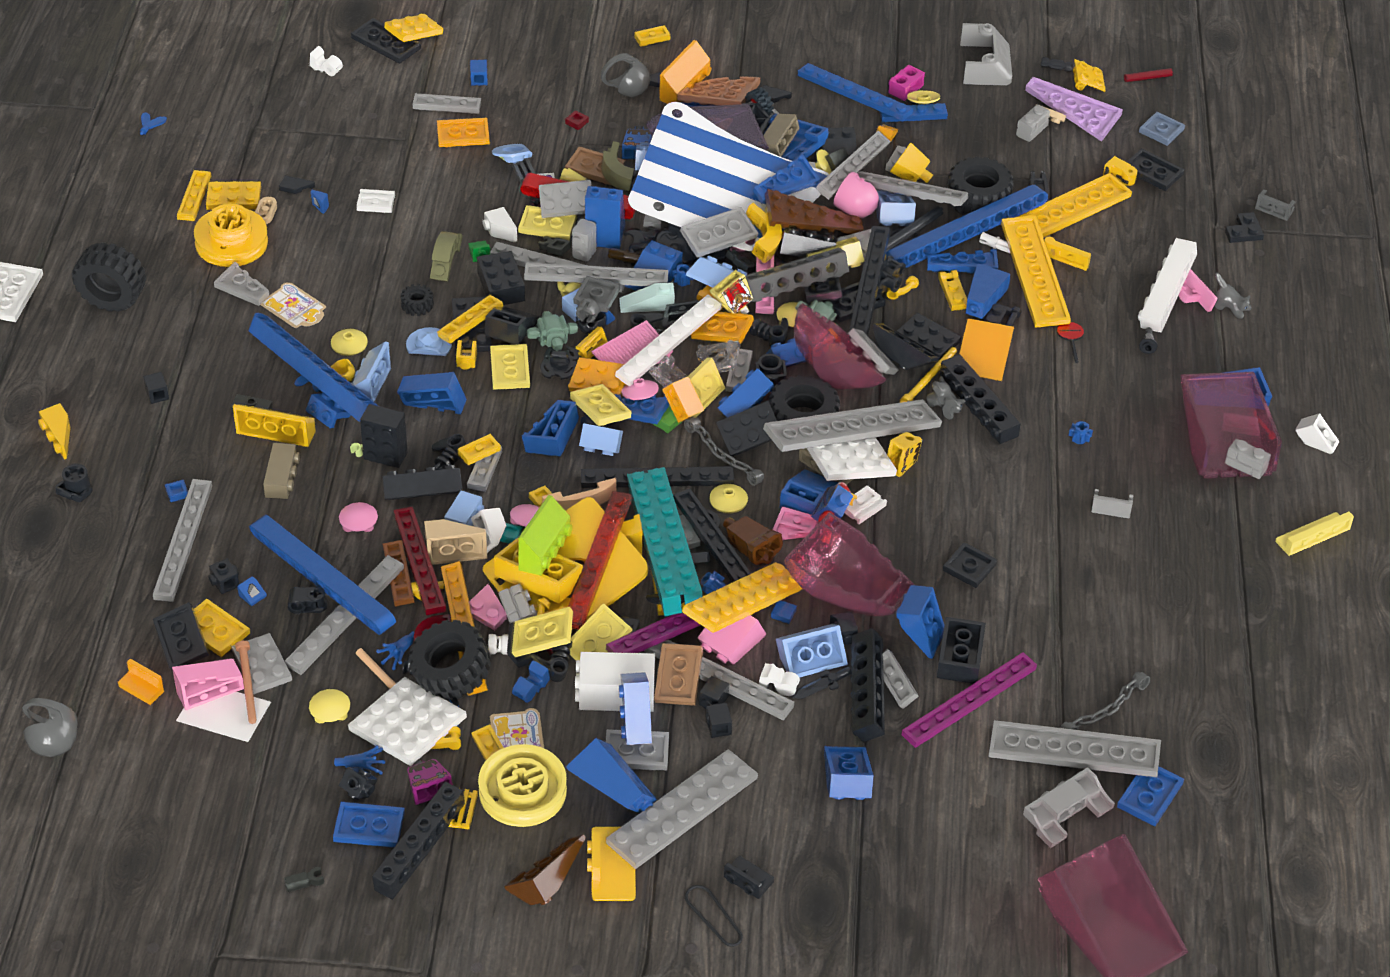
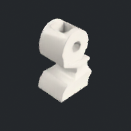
(330, 65)
(783, 681)

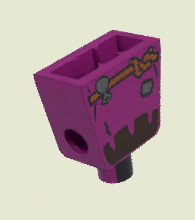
(427, 779)

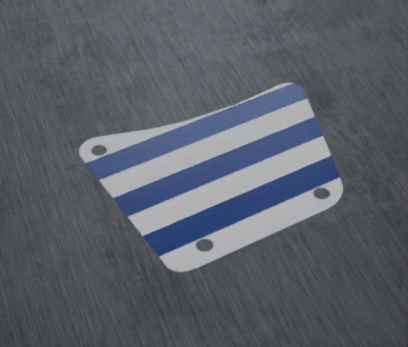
(703, 171)

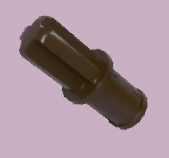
(622, 255)

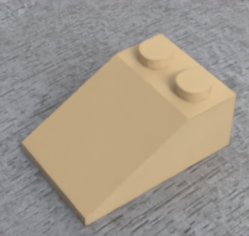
(454, 541)

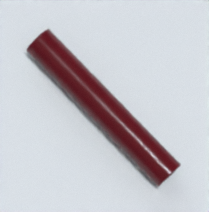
(1148, 75)

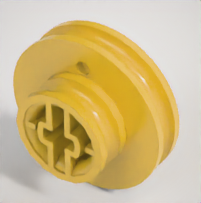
(230, 235)

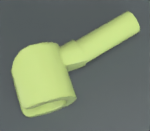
(358, 448)

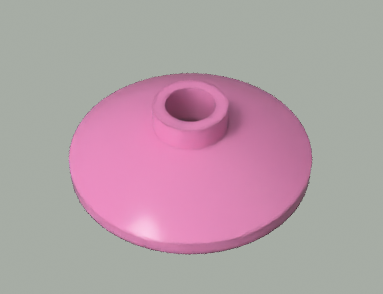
(640, 389)

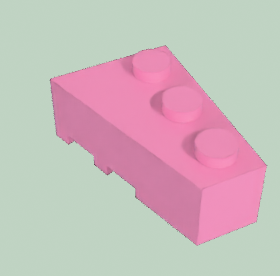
(206, 681)

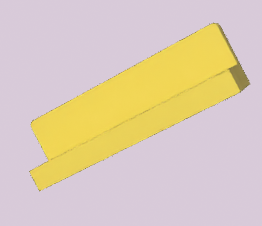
(1315, 532)

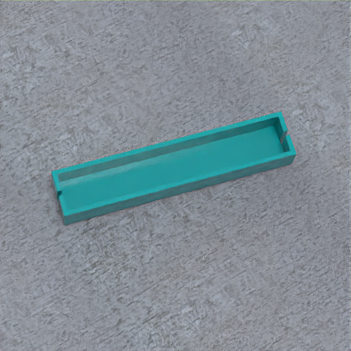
(664, 539)

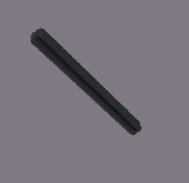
(914, 227)

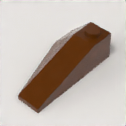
(546, 878)

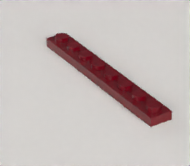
(419, 561)

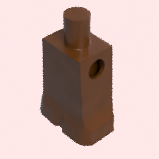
(753, 539)

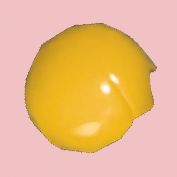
(345, 369)

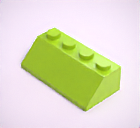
(543, 537)

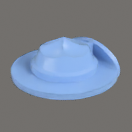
(512, 153)
(426, 342)

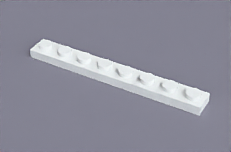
(668, 340)

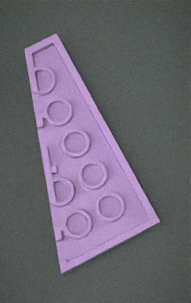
(1089, 114)

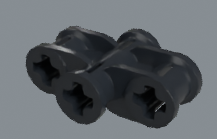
(890, 276)

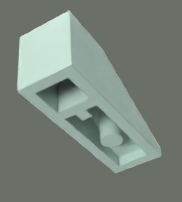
(648, 299)

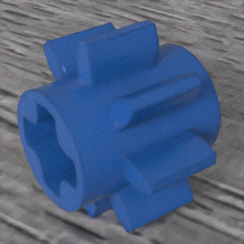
(680, 275)
(1080, 432)
(712, 582)

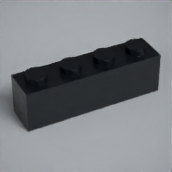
(422, 484)

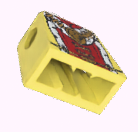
(733, 293)

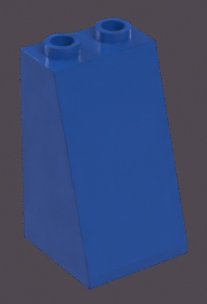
(606, 209)
(609, 773)

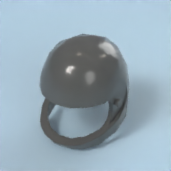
(633, 81)
(52, 735)

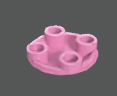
(523, 514)
(358, 517)

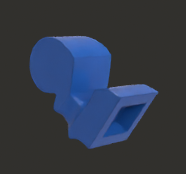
(527, 687)

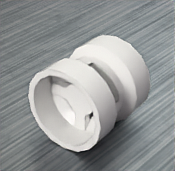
(492, 643)

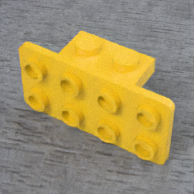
(611, 875)

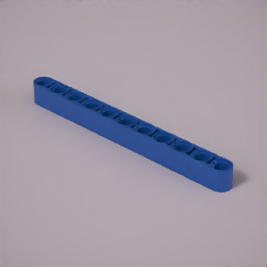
(968, 225)
(309, 365)
(323, 574)

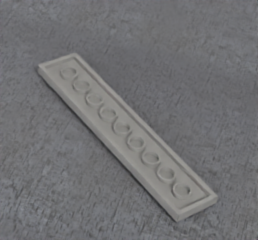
(851, 425)

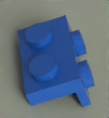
(787, 352)
(325, 409)

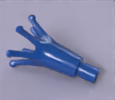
(397, 649)
(361, 760)

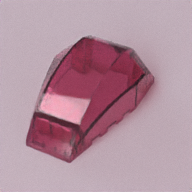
(832, 353)
(846, 570)

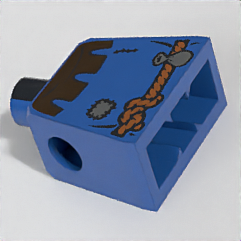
(632, 138)

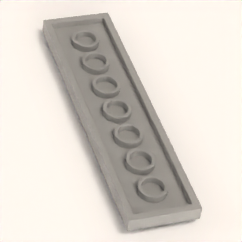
(1075, 748)
(681, 808)

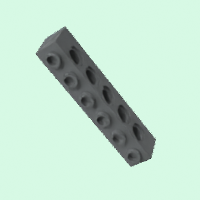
(838, 266)

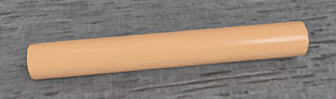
(375, 668)

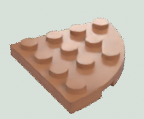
(719, 91)

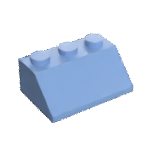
(709, 271)
(373, 371)
(812, 650)

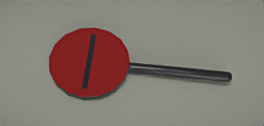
(1071, 332)

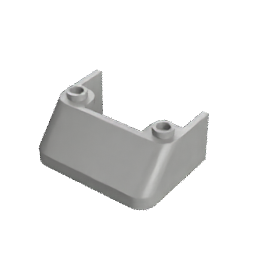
(995, 67)

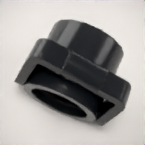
(771, 367)
(75, 482)

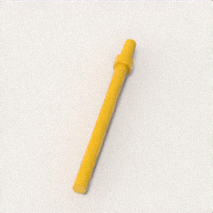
(923, 382)

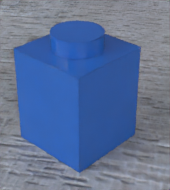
(478, 72)

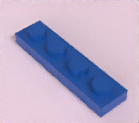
(921, 112)

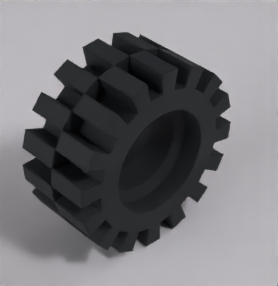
(417, 292)

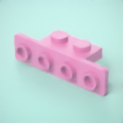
(1196, 291)

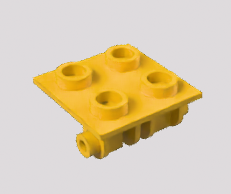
(1087, 75)

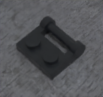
(675, 311)
(998, 313)

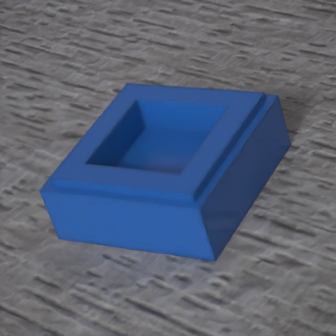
(176, 490)
(783, 611)

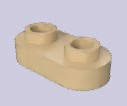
(1055, 116)
(266, 208)

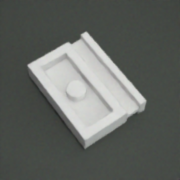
(375, 200)
(866, 505)

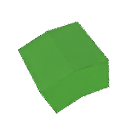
(668, 421)

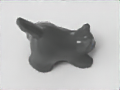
(1229, 297)
(944, 398)

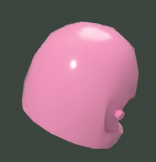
(856, 196)

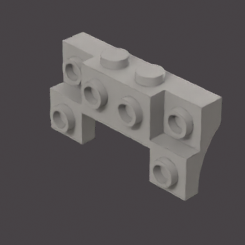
(1065, 801)

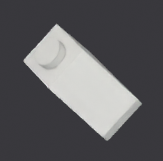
(500, 224)
(1317, 434)
(493, 522)

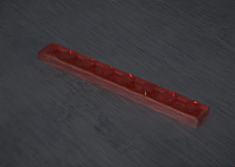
(598, 557)

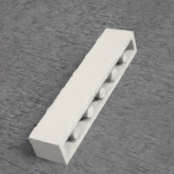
(1168, 284)

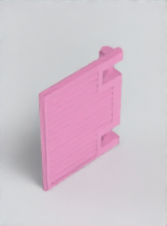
(627, 344)

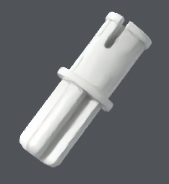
(994, 242)

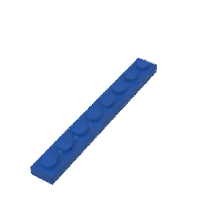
(855, 92)

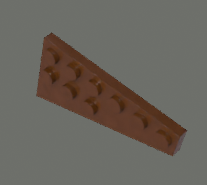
(807, 215)

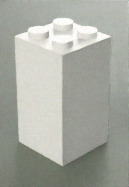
(599, 678)

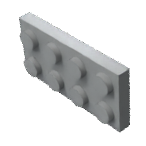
(719, 232)

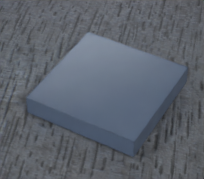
(1162, 128)

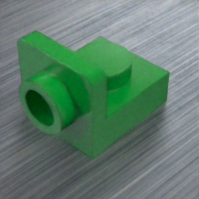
(478, 249)

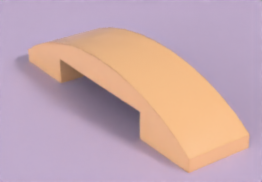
(600, 495)

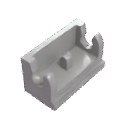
(1111, 506)

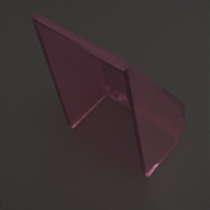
(1223, 410)
(1112, 911)

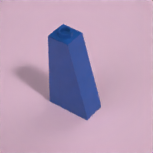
(986, 289)

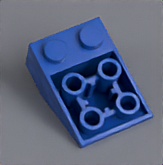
(804, 491)

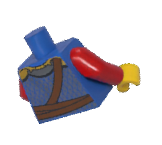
(834, 500)

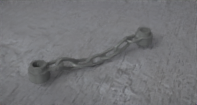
(754, 476)
(1139, 680)

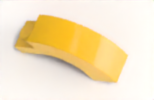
(767, 245)

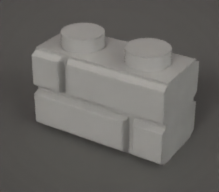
(1033, 123)
(584, 240)
(1247, 458)
(516, 603)

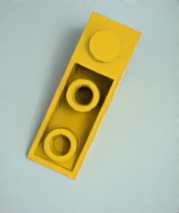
(57, 427)

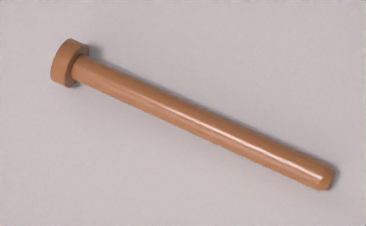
(242, 647)

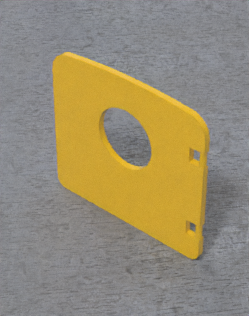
(622, 573)

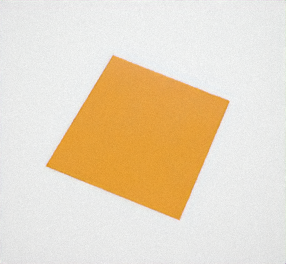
(986, 347)

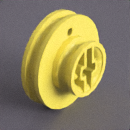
(525, 782)

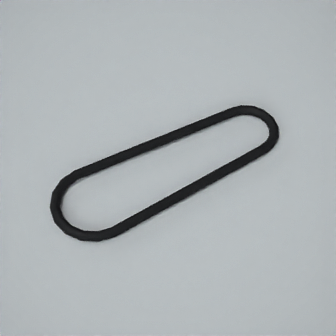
(707, 923)

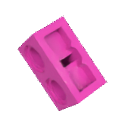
(905, 82)

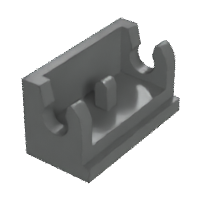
(1274, 207)

